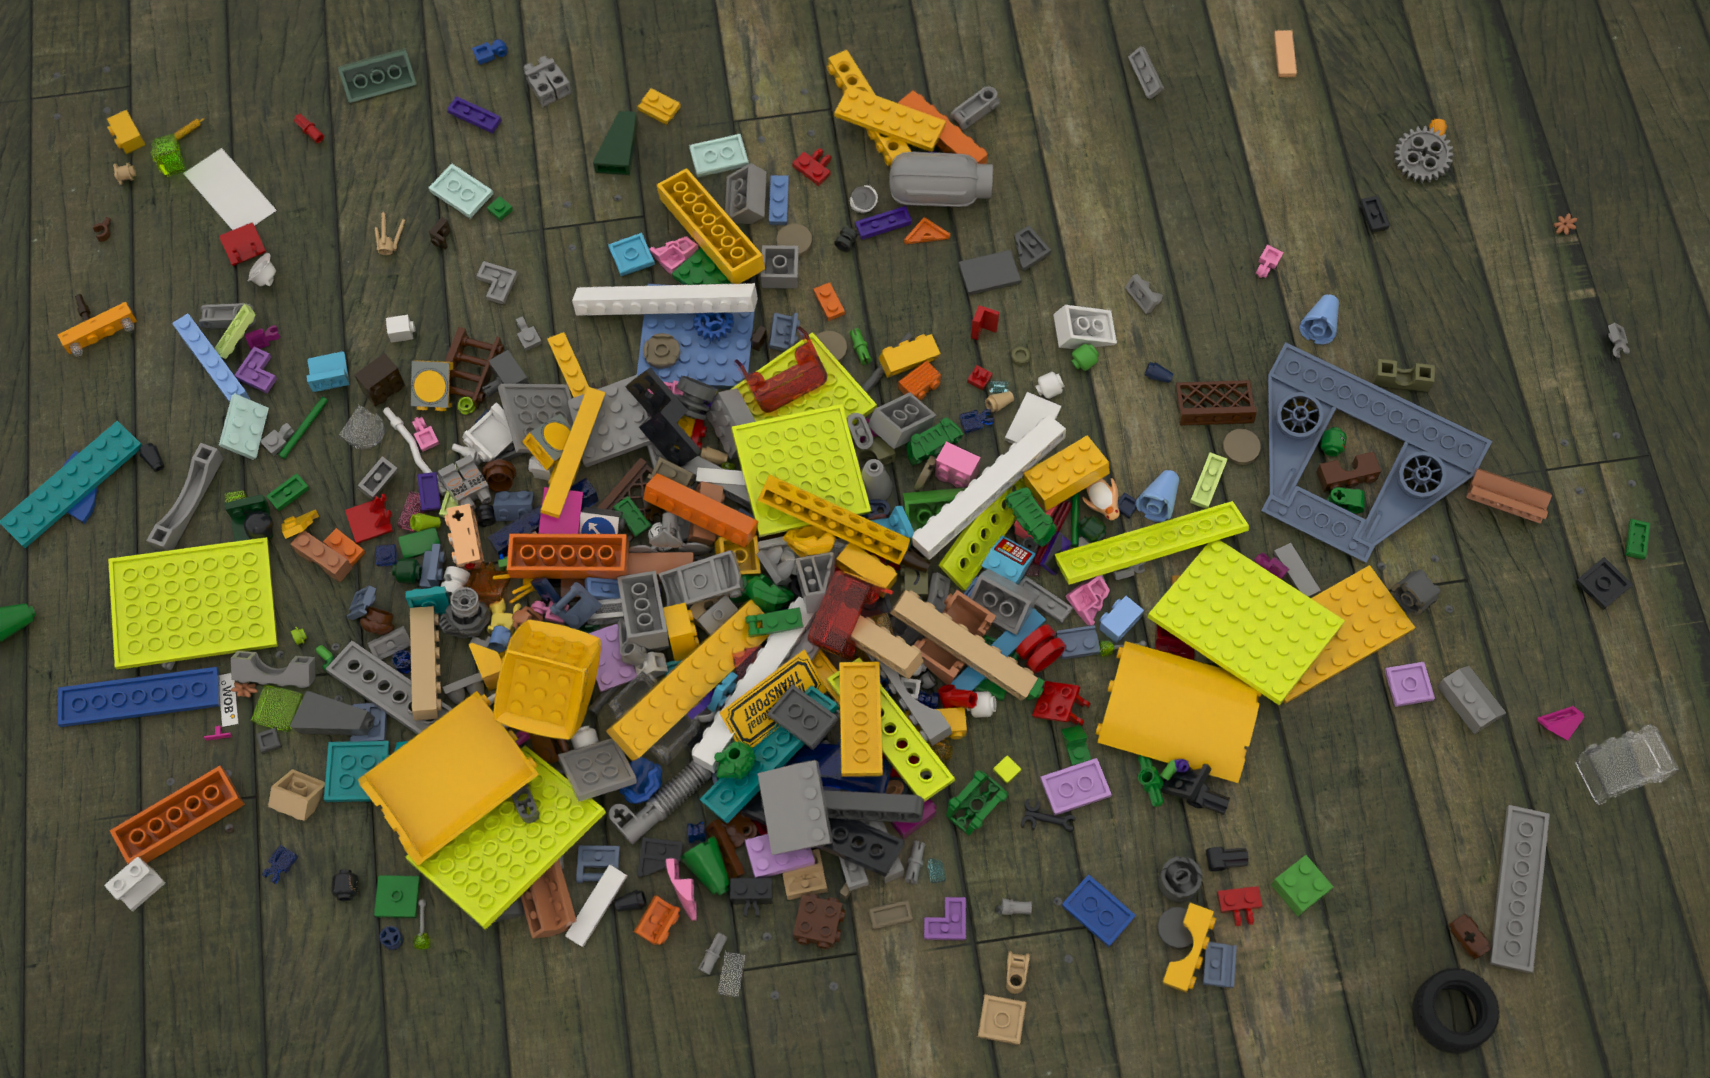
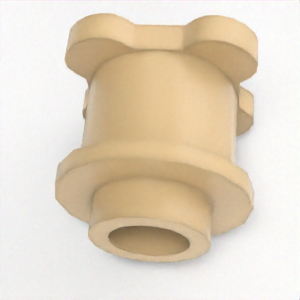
(124, 172)

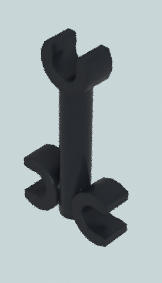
(1032, 815)

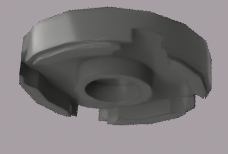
(1172, 930)

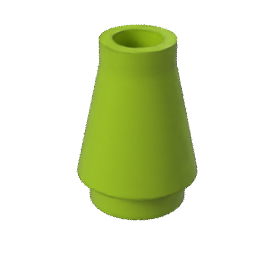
(422, 522)

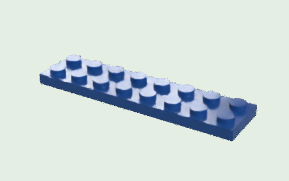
(138, 697)

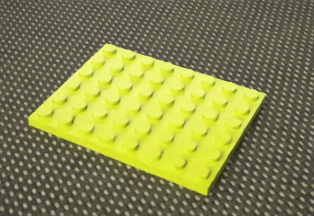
(192, 603)
(1246, 620)
(502, 854)

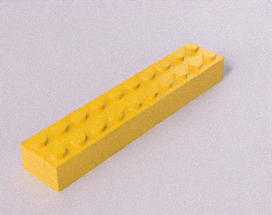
(685, 684)

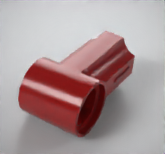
(955, 698)

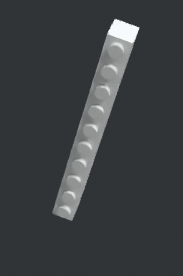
(665, 299)
(988, 487)
(769, 659)

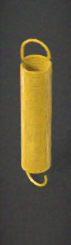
(188, 128)

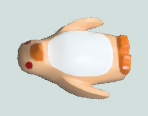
(1103, 498)

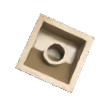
(296, 795)

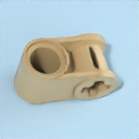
(1016, 968)

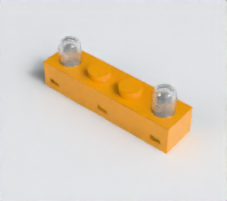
(97, 328)

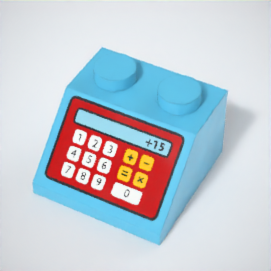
(1008, 559)

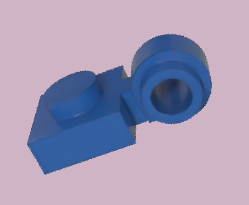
(486, 52)

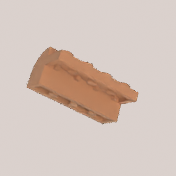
(1509, 495)
(548, 904)

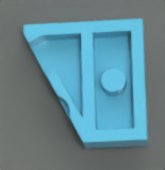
(721, 691)

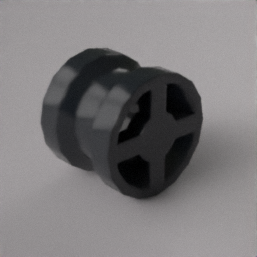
(485, 515)

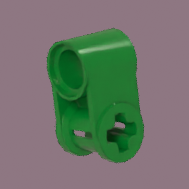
(1348, 499)

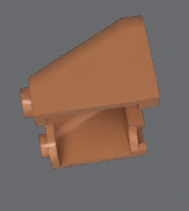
(964, 612)

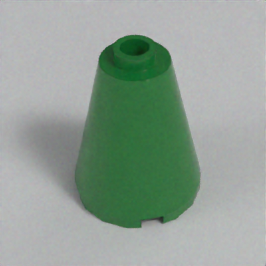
(14, 619)
(708, 866)

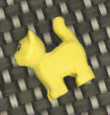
(500, 618)

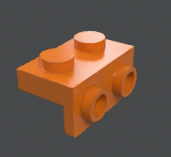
(657, 921)

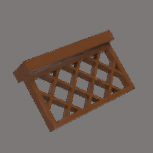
(1216, 414)
(625, 485)

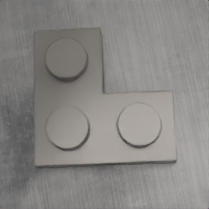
(501, 281)

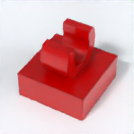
(979, 377)

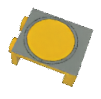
(430, 384)
(548, 440)

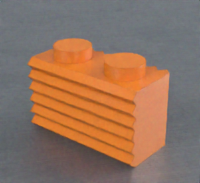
(920, 380)

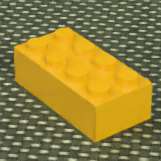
(1066, 473)

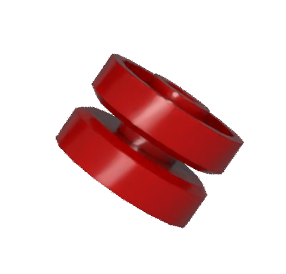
(1041, 648)

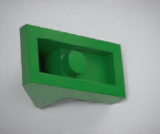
(1076, 744)

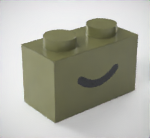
(915, 581)

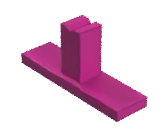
(218, 735)

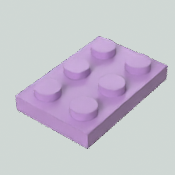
(611, 669)
(1075, 786)
(766, 864)

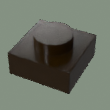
(758, 338)

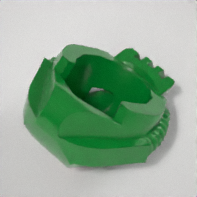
(768, 594)

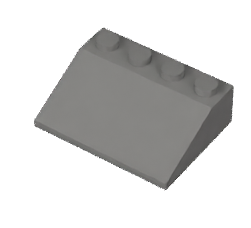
(795, 807)

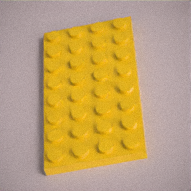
(1370, 624)

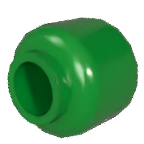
(1333, 441)

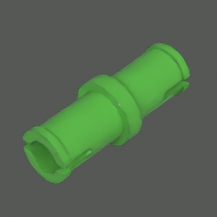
(860, 346)

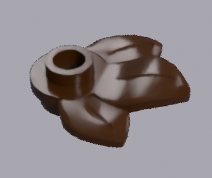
(736, 829)

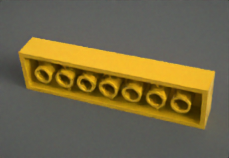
(711, 227)

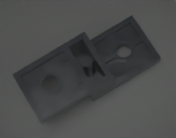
(664, 414)

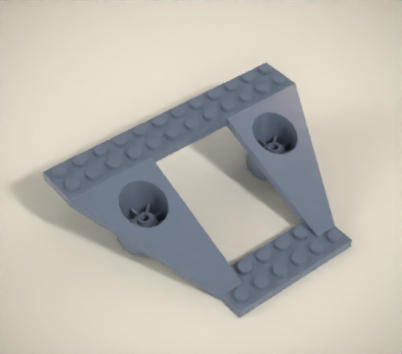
(1426, 438)

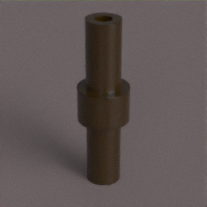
(83, 309)

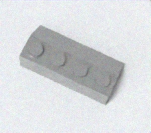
(643, 610)

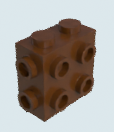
(818, 921)

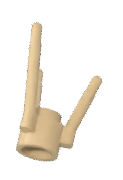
(385, 245)

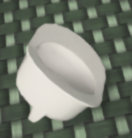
(262, 271)

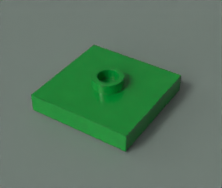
(397, 896)

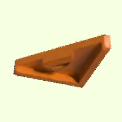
(925, 232)

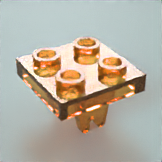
(485, 585)

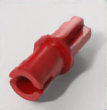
(309, 128)

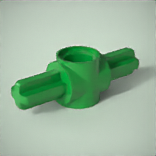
(1154, 786)

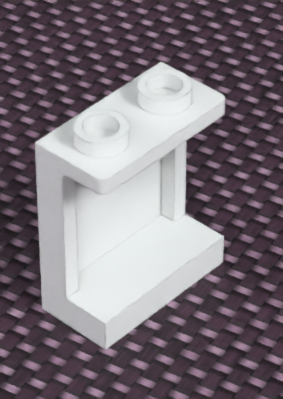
(490, 434)
(135, 883)

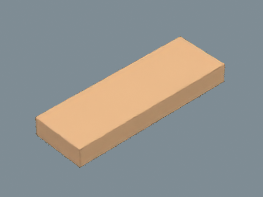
(1285, 54)

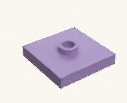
(1409, 684)

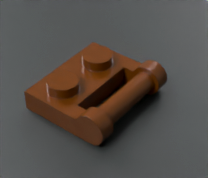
(546, 747)

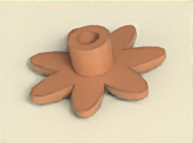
(1565, 224)
(244, 689)

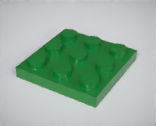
(699, 271)

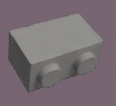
(377, 478)

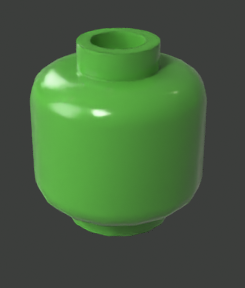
(1085, 357)

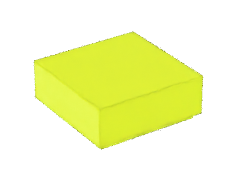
(1007, 769)

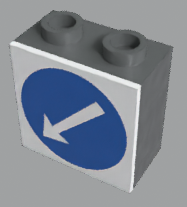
(601, 521)

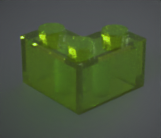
(168, 155)

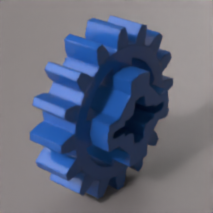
(714, 325)

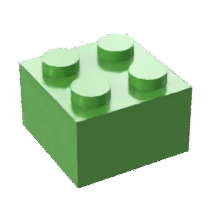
(1302, 885)

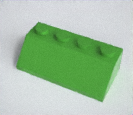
(925, 504)

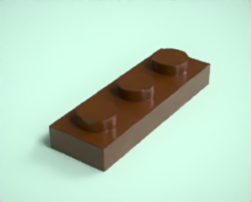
(732, 864)

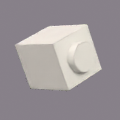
(400, 328)

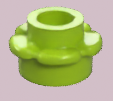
(463, 402)
(298, 635)

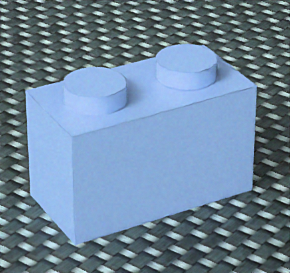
(1120, 619)

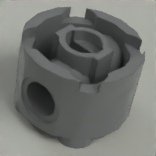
(1415, 592)
(1180, 879)

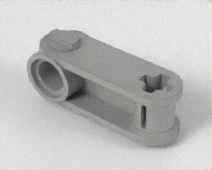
(975, 107)
(220, 315)
(630, 652)

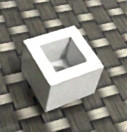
(911, 685)

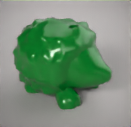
(735, 761)

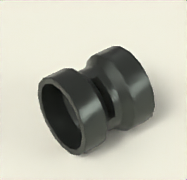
(845, 240)

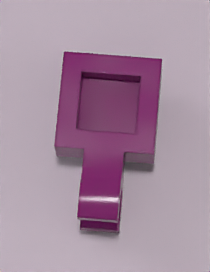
(260, 338)
(1273, 566)

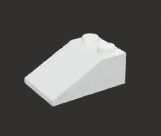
(1084, 325)

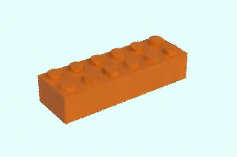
(567, 556)
(177, 817)

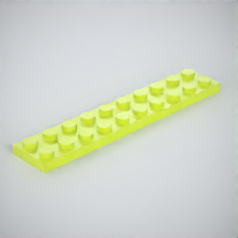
(1151, 542)

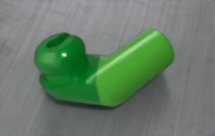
(326, 655)

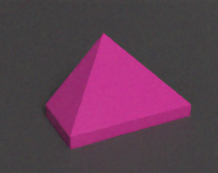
(1562, 722)

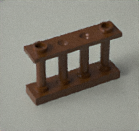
(456, 355)

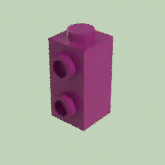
(907, 828)

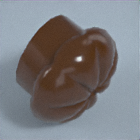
(499, 474)
(377, 621)

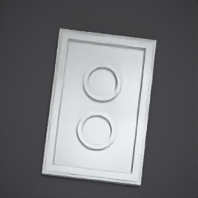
(1030, 412)

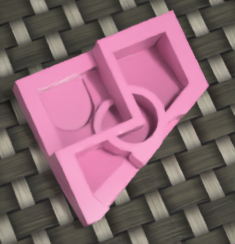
(1088, 598)

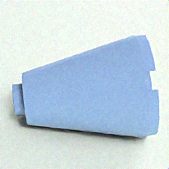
(1321, 321)
(1159, 497)

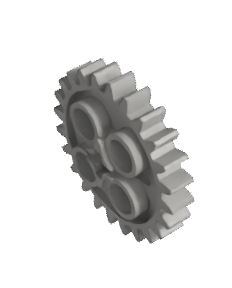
(1419, 169)

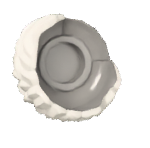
(863, 199)

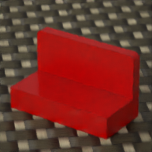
(984, 319)

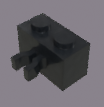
(751, 891)

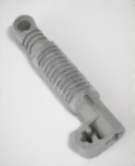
(658, 807)

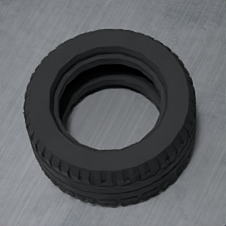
(1480, 995)

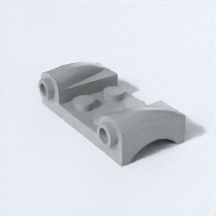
(703, 580)

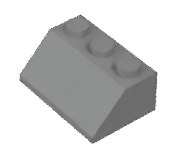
(746, 195)
(1004, 599)
(1471, 699)

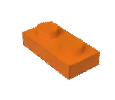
(829, 301)
(344, 546)

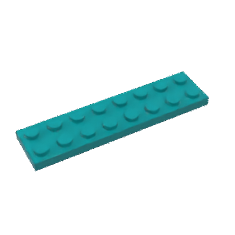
(70, 484)
(773, 752)

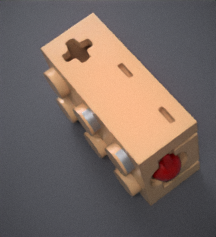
(464, 537)

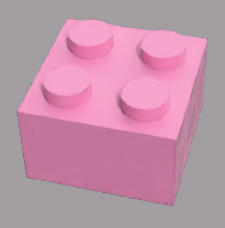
(956, 466)

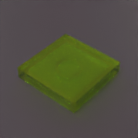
(276, 707)

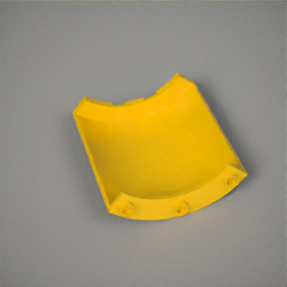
(1179, 711)
(448, 777)

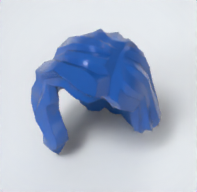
(648, 781)

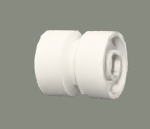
(454, 579)

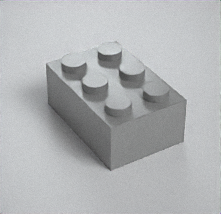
(728, 411)
(901, 419)

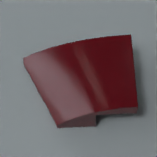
(1171, 644)

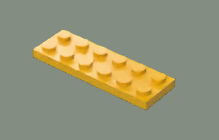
(890, 118)
(860, 719)

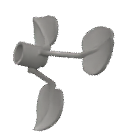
(666, 539)

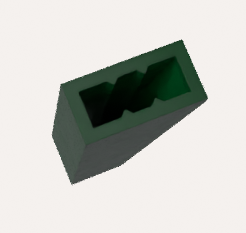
(618, 146)

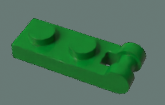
(774, 622)

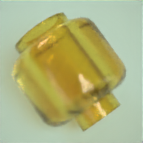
(943, 750)

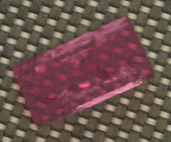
(410, 508)

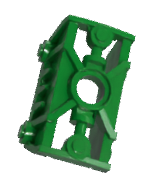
(932, 441)
(1031, 516)
(970, 794)

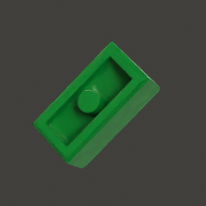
(418, 542)

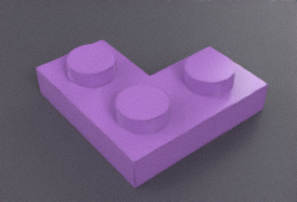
(252, 371)
(952, 926)

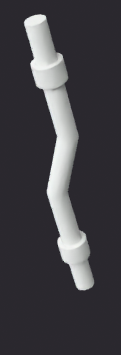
(398, 425)

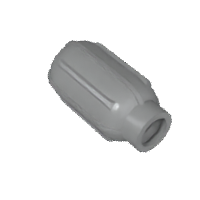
(939, 179)

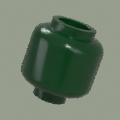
(1091, 529)
(407, 571)

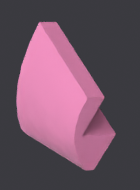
(674, 253)
(683, 888)

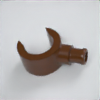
(103, 226)

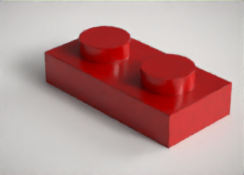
(698, 432)

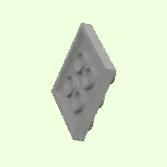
(597, 769)

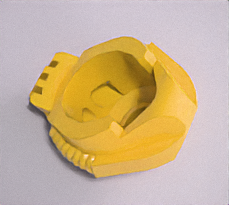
(809, 541)

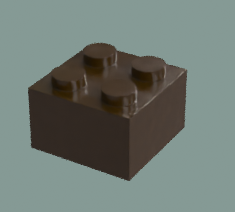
(380, 380)

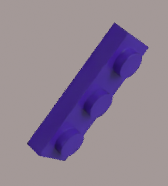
(474, 114)
(883, 222)

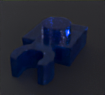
(973, 421)
(280, 861)

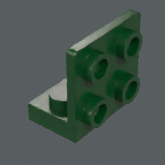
(240, 509)

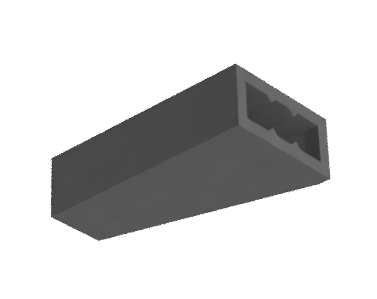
(330, 717)

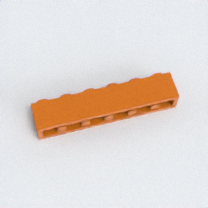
(951, 138)
(700, 510)

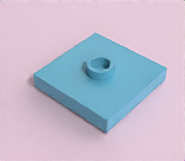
(631, 254)

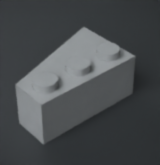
(814, 578)

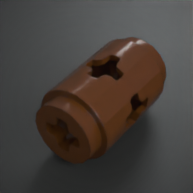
(1472, 948)

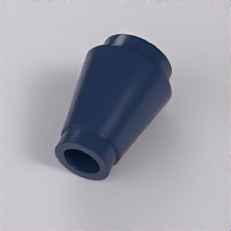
(1157, 372)

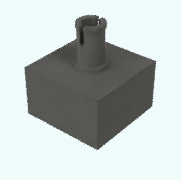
(505, 372)

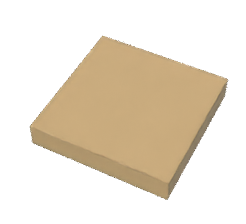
(1002, 1019)

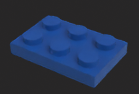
(1098, 910)

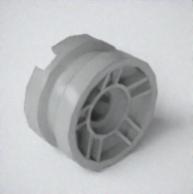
(463, 596)

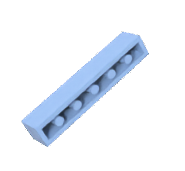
(209, 358)

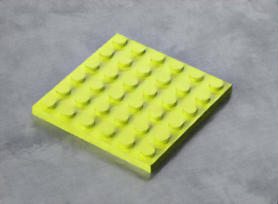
(837, 390)
(806, 451)

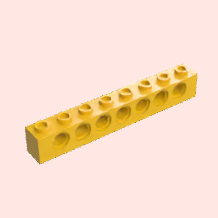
(848, 74)
(834, 519)

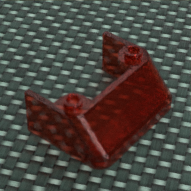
(790, 383)
(841, 612)

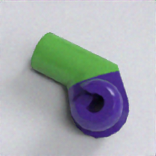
(1176, 765)

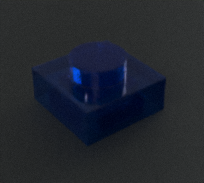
(386, 555)

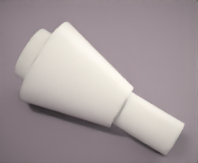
(465, 451)

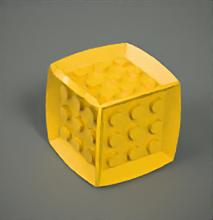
(547, 679)

